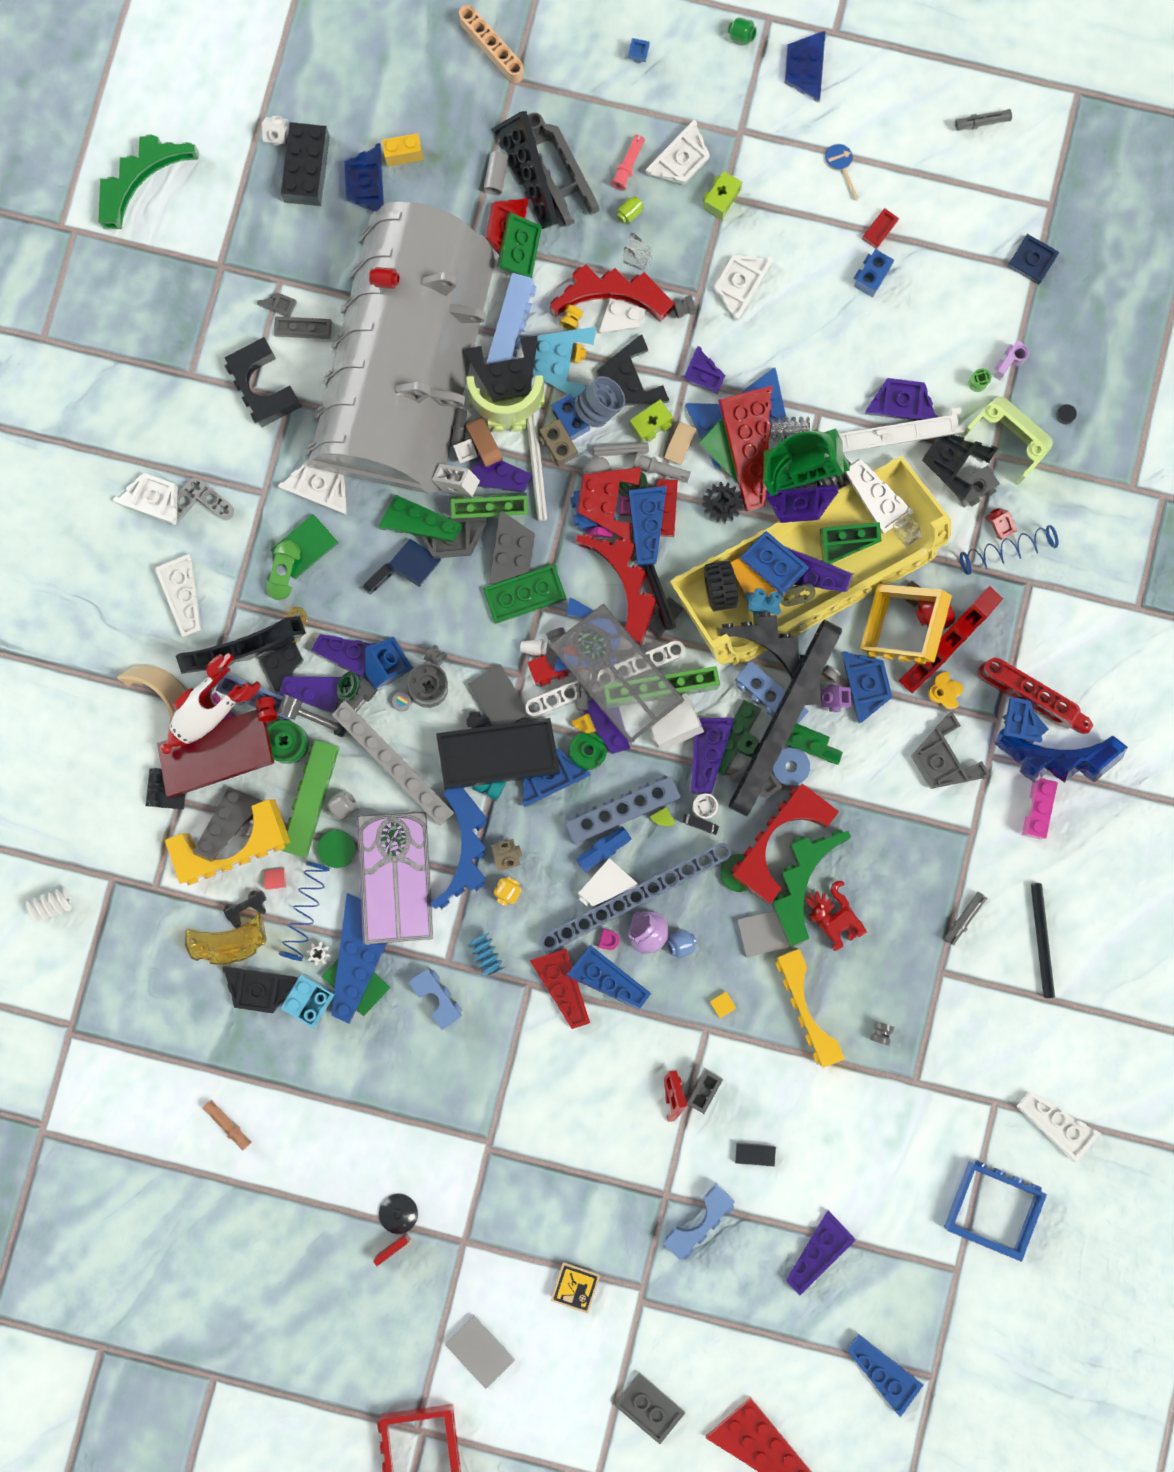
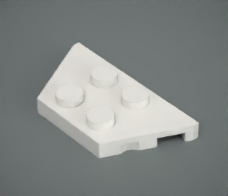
(681, 157)
(741, 281)
(318, 487)
(151, 497)

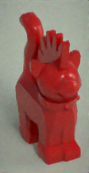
(839, 921)

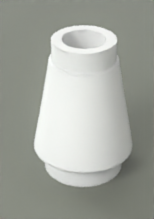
(535, 647)

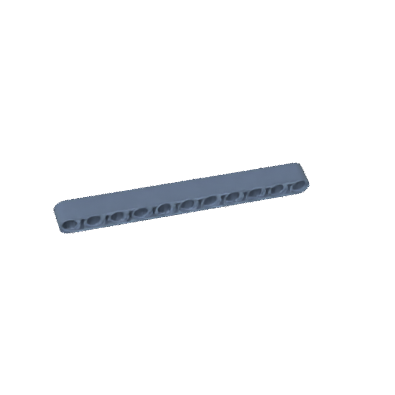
(591, 915)

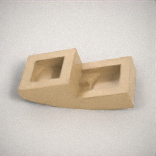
(680, 443)

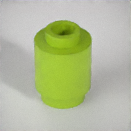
(630, 210)

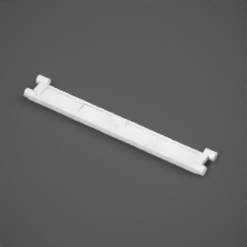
(903, 432)

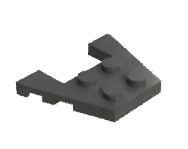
(938, 761)

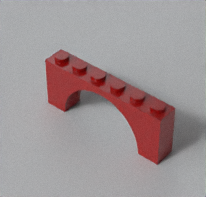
(753, 870)

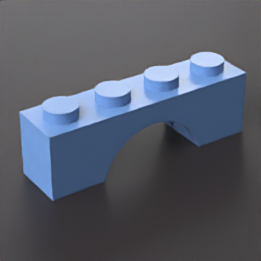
(682, 1240)

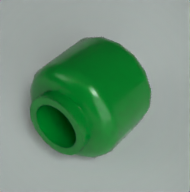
(742, 31)

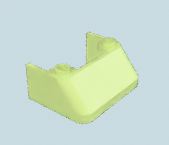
(1037, 440)

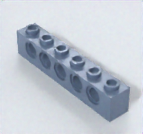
(579, 834)

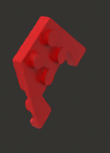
(599, 498)

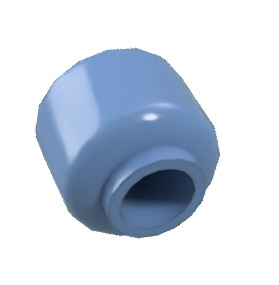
(681, 943)

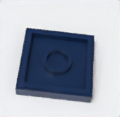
(1033, 259)
(414, 563)

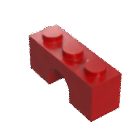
(543, 672)

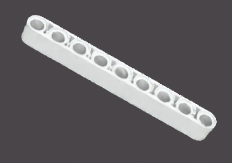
(562, 701)

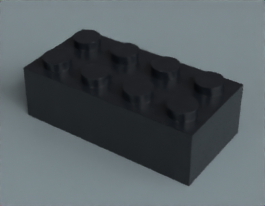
(305, 164)

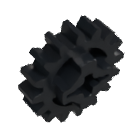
(730, 502)

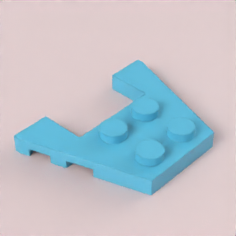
(555, 355)

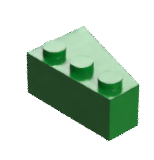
(846, 540)

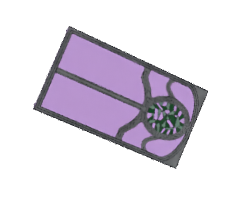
(394, 877)

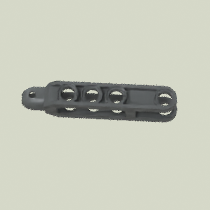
(552, 133)

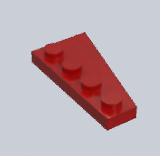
(564, 990)

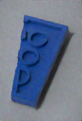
(604, 976)

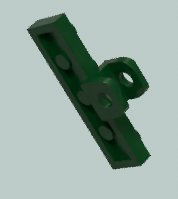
(739, 736)

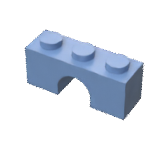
(428, 983)

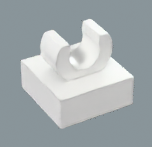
(465, 451)

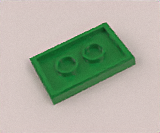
(519, 245)
(718, 448)
(313, 542)
(375, 990)

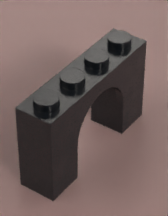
(242, 365)

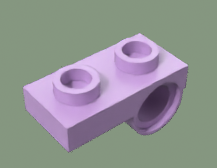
(1011, 359)

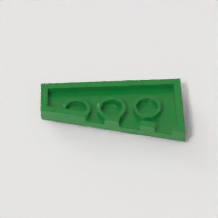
(417, 520)

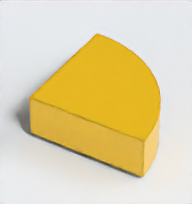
(584, 724)

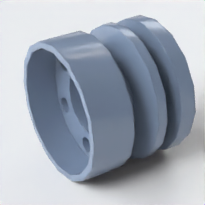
(599, 401)

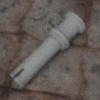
(652, 465)

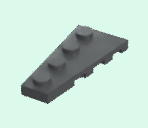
(226, 822)

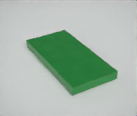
(524, 593)

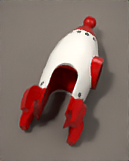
(197, 712)

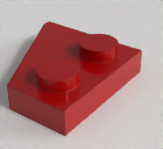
(674, 1095)

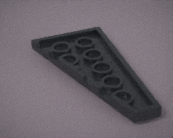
(526, 164)

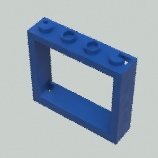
(1029, 1223)

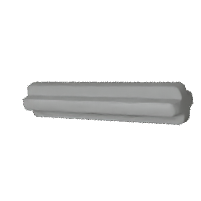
(620, 449)

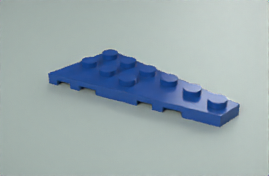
(355, 962)

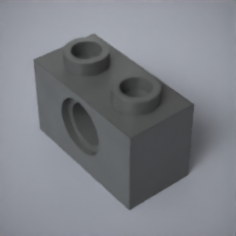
(986, 481)

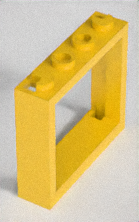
(878, 612)

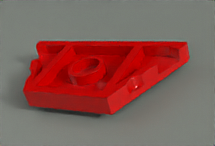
(498, 219)

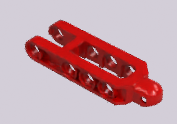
(1011, 682)

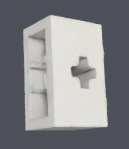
(455, 480)

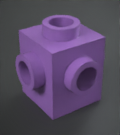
(835, 697)

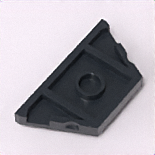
(257, 989)

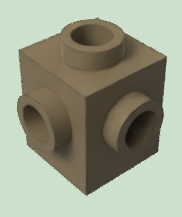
(506, 854)

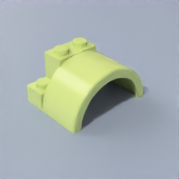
(508, 413)

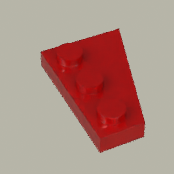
(669, 511)

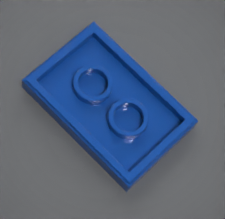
(774, 563)

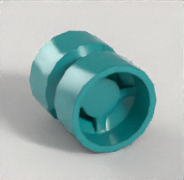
(493, 790)

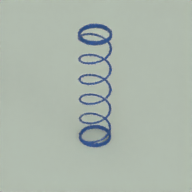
(1049, 538)
(290, 955)

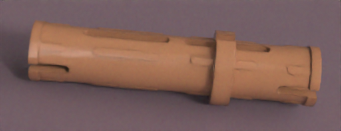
(233, 1132)

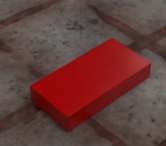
(880, 228)
(391, 1249)

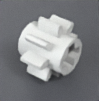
(313, 952)

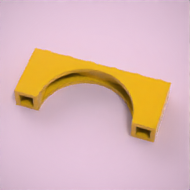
(267, 835)

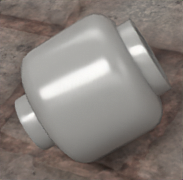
(596, 465)
(341, 805)

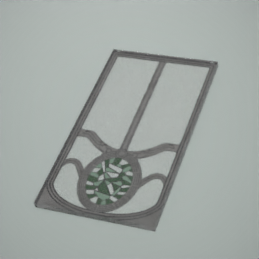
(616, 673)

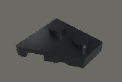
(282, 664)

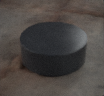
(1066, 414)

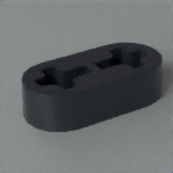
(378, 579)
(700, 824)

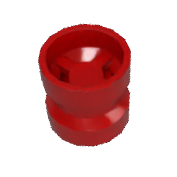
(266, 709)

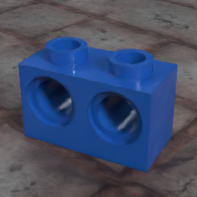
(875, 273)
(569, 418)

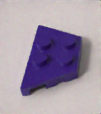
(902, 400)
(801, 503)

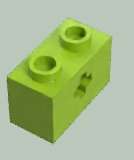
(718, 204)
(656, 412)

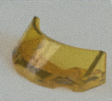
(229, 945)

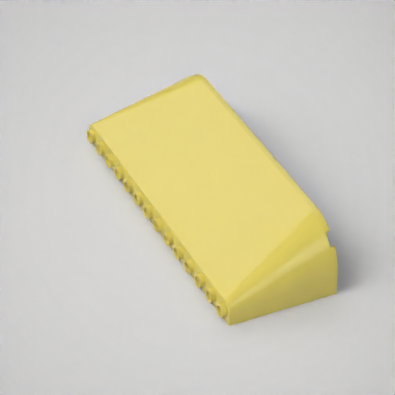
(871, 566)

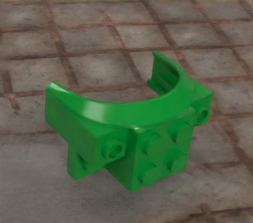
(809, 456)

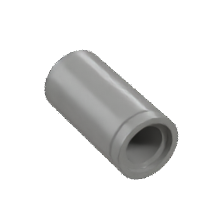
(495, 173)

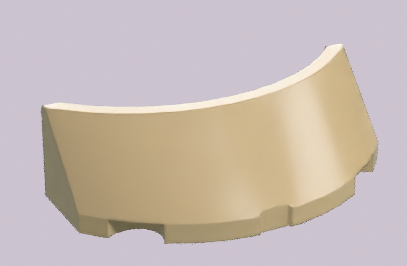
(159, 680)

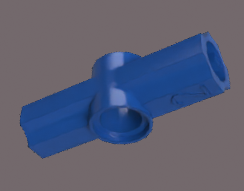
(603, 849)

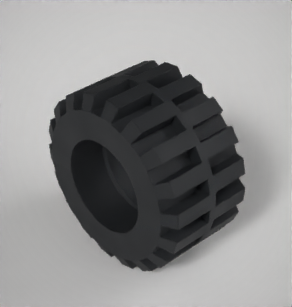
(721, 586)

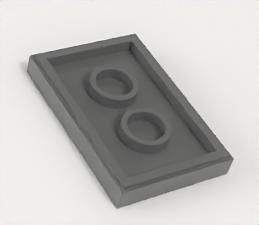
(498, 697)
(649, 1408)

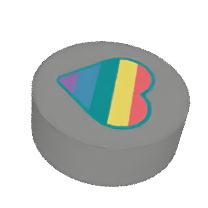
(401, 701)

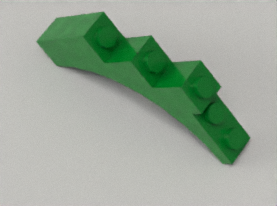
(133, 172)
(790, 908)

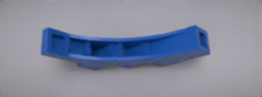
(467, 873)

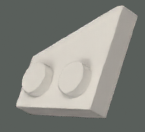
(621, 316)

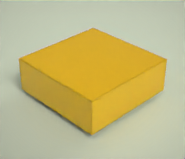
(722, 1004)

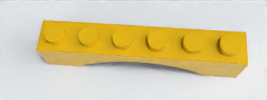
(794, 969)

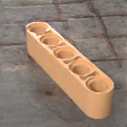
(488, 36)

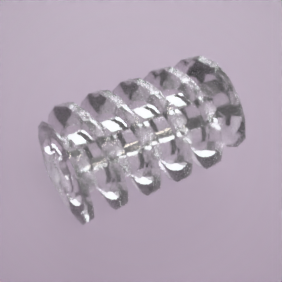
(786, 428)

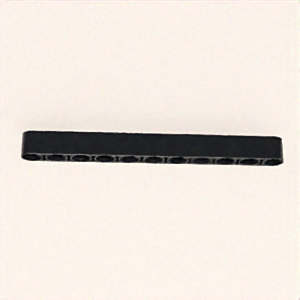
(785, 717)

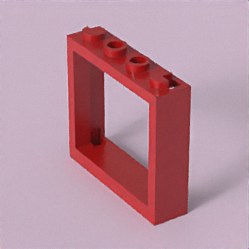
(445, 1411)

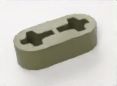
(798, 599)

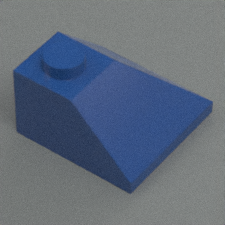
(385, 662)

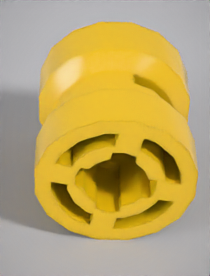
(571, 317)

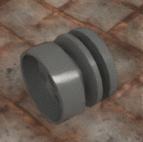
(420, 677)

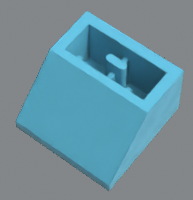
(308, 1000)

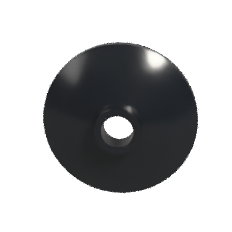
(402, 1204)

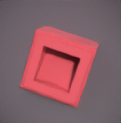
(275, 879)

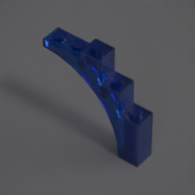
(1063, 764)

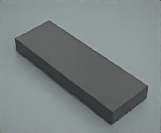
(302, 327)

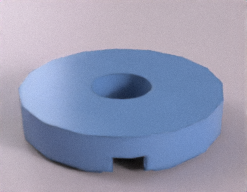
(802, 767)

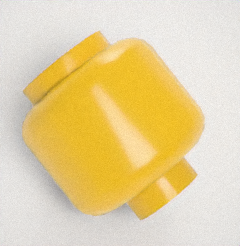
(507, 891)

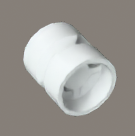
(705, 806)

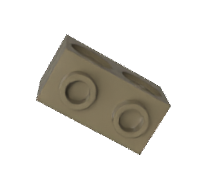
(562, 441)

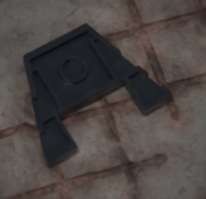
(622, 371)
(506, 378)
(948, 456)

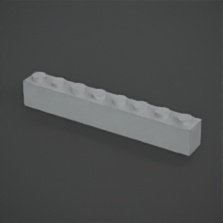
(392, 763)

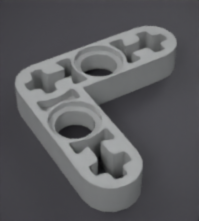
(201, 495)

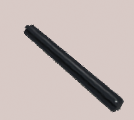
(1042, 940)

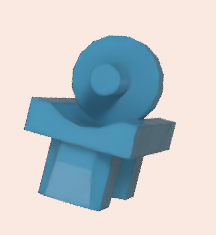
(760, 602)

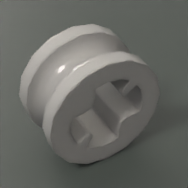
(830, 673)

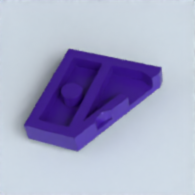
(704, 373)

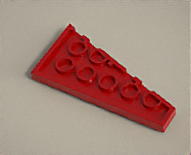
(748, 437)
(756, 1441)

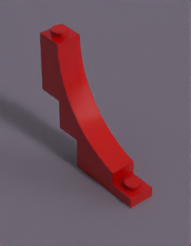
(953, 638)

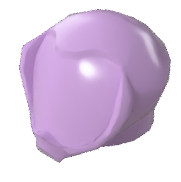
(648, 931)

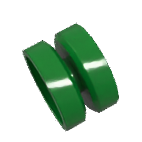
(297, 739)

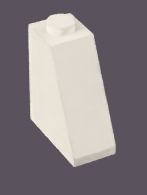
(677, 725)
(605, 884)

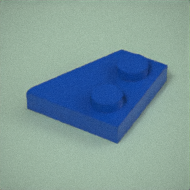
(1020, 721)

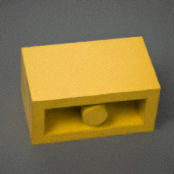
(402, 150)

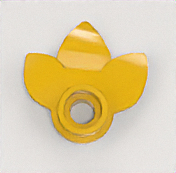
(948, 691)

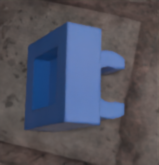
(638, 50)

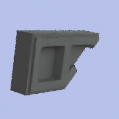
(279, 304)

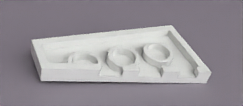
(180, 590)

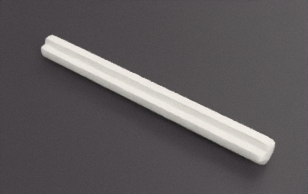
(536, 467)

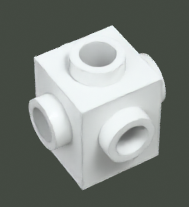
(275, 130)

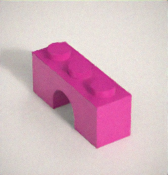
(1038, 819)

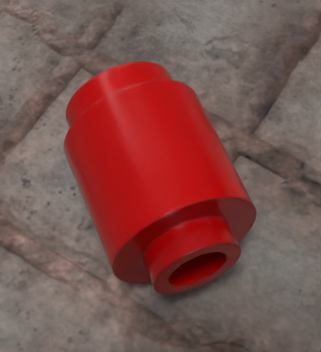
(384, 277)

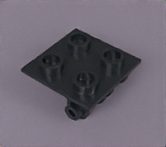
(156, 792)

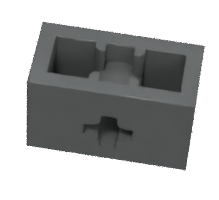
(704, 1090)

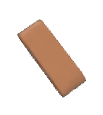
(484, 441)

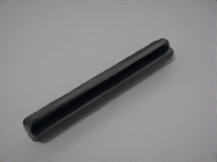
(660, 596)

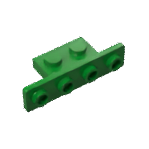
(813, 743)

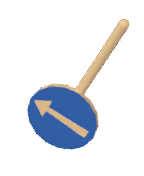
(839, 158)

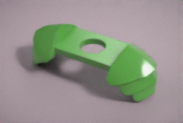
(278, 585)

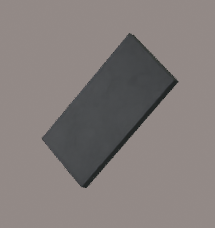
(497, 753)

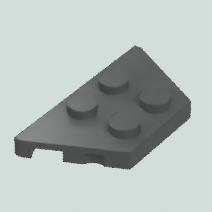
(464, 543)
(511, 549)

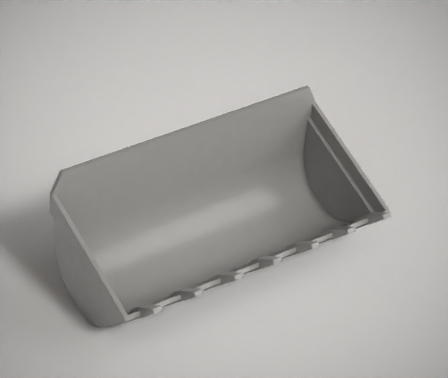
(403, 349)

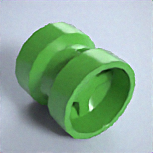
(976, 382)

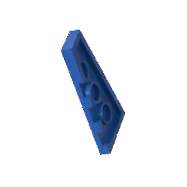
(647, 516)
(889, 1378)

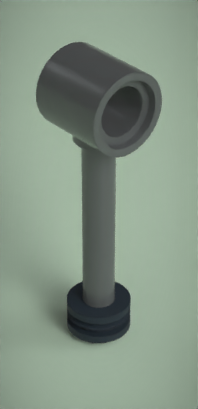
(291, 708)

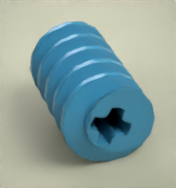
(485, 955)

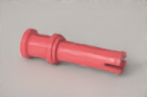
(625, 170)

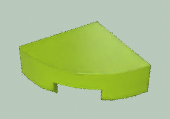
(663, 818)

